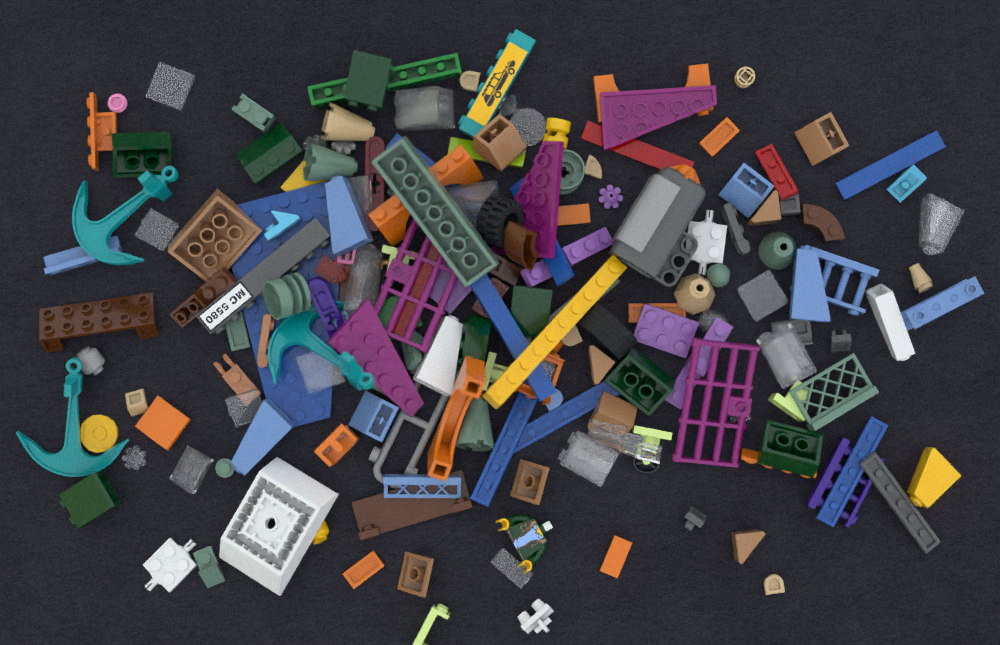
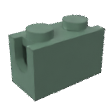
(254, 113)

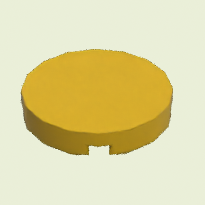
(98, 433)

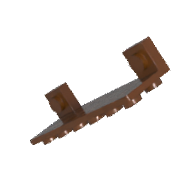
(96, 318)
(382, 514)

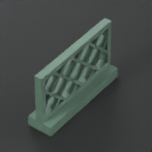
(841, 407)

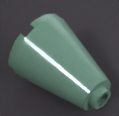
(326, 163)
(771, 253)
(476, 427)

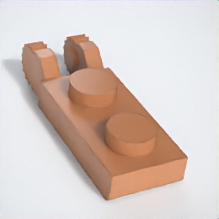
(268, 324)
(235, 376)

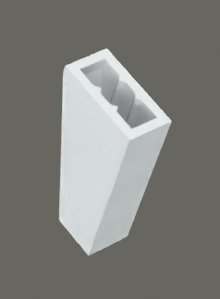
(890, 321)
(439, 364)

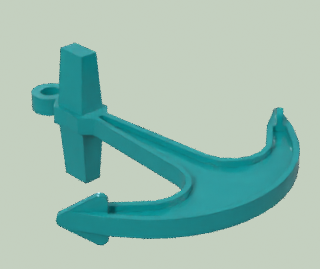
(95, 235)
(296, 331)
(72, 459)

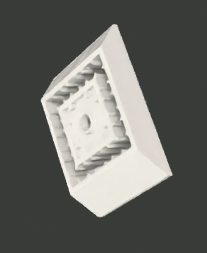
(298, 509)

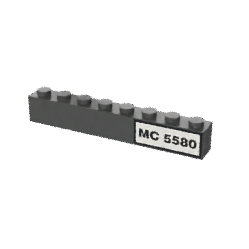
(250, 287)

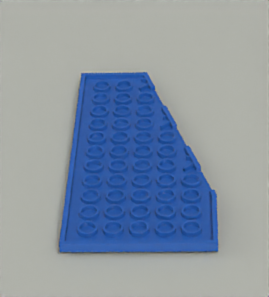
(290, 390)

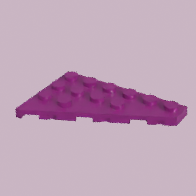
(540, 198)

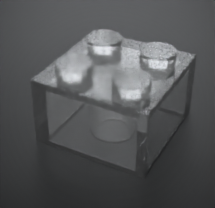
(318, 372)

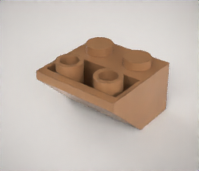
(821, 139)
(499, 143)

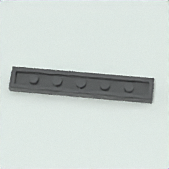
(899, 502)

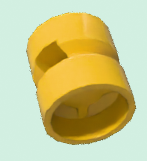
(557, 130)

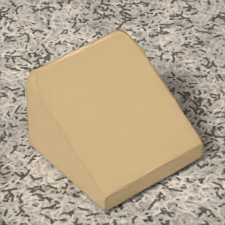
(136, 402)

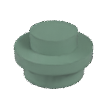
(224, 468)

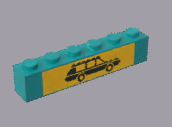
(497, 84)

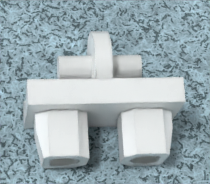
(542, 612)

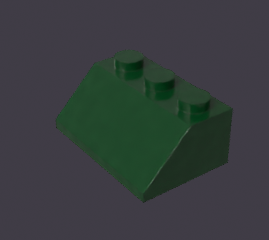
(140, 152)
(269, 154)
(476, 339)
(640, 381)
(790, 448)

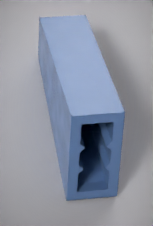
(346, 219)
(808, 291)
(262, 435)

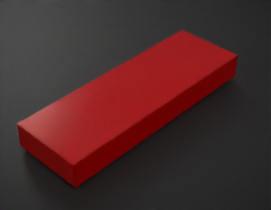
(776, 172)

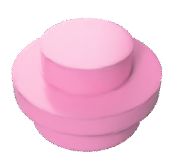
(117, 103)

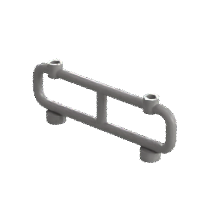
(379, 455)

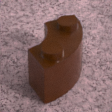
(822, 221)
(520, 245)

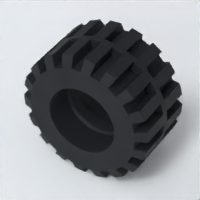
(495, 216)

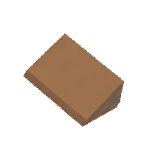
(768, 212)
(599, 364)
(614, 411)
(529, 481)
(745, 542)
(415, 574)

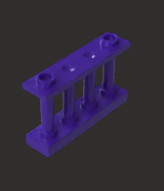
(825, 482)

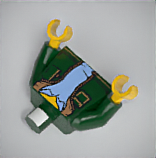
(527, 537)

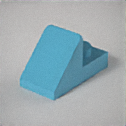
(906, 183)
(285, 222)

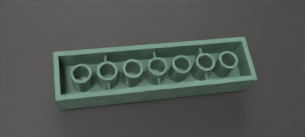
(435, 211)

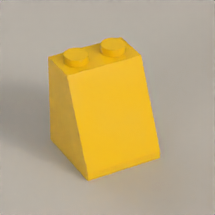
(931, 478)

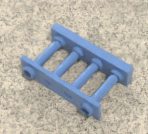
(848, 266)
(941, 303)

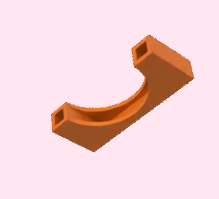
(697, 76)
(452, 169)
(468, 385)

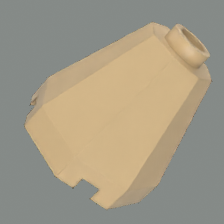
(694, 294)

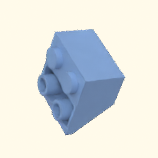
(746, 190)
(374, 416)

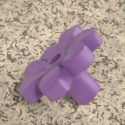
(607, 199)

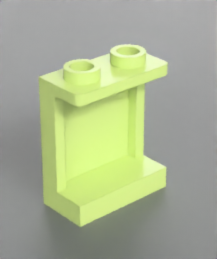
(435, 610)

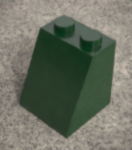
(368, 80)
(531, 309)
(89, 499)

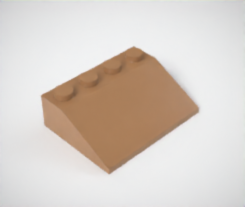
(214, 236)

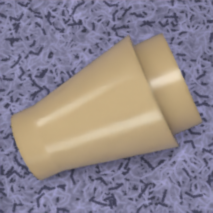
(920, 279)

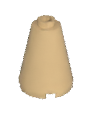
(345, 126)

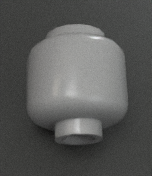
(91, 360)

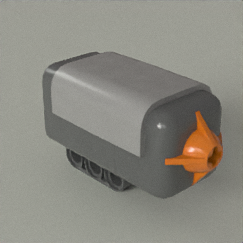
(656, 224)

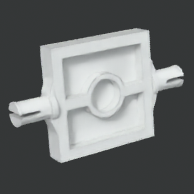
(710, 241)
(170, 565)

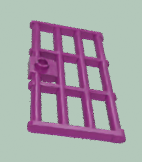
(406, 275)
(731, 404)

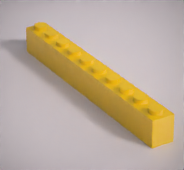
(554, 332)

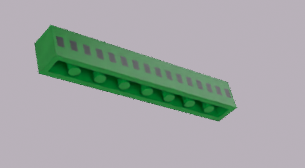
(402, 77)

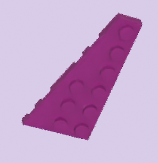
(638, 112)
(371, 347)

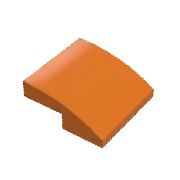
(162, 422)

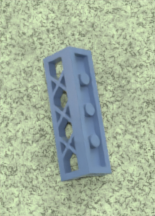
(74, 258)
(421, 479)

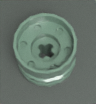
(574, 168)
(287, 295)

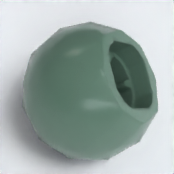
(718, 275)

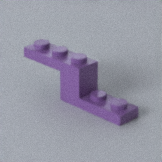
(574, 254)
(718, 331)

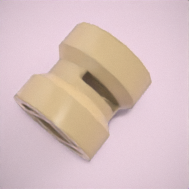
(742, 79)

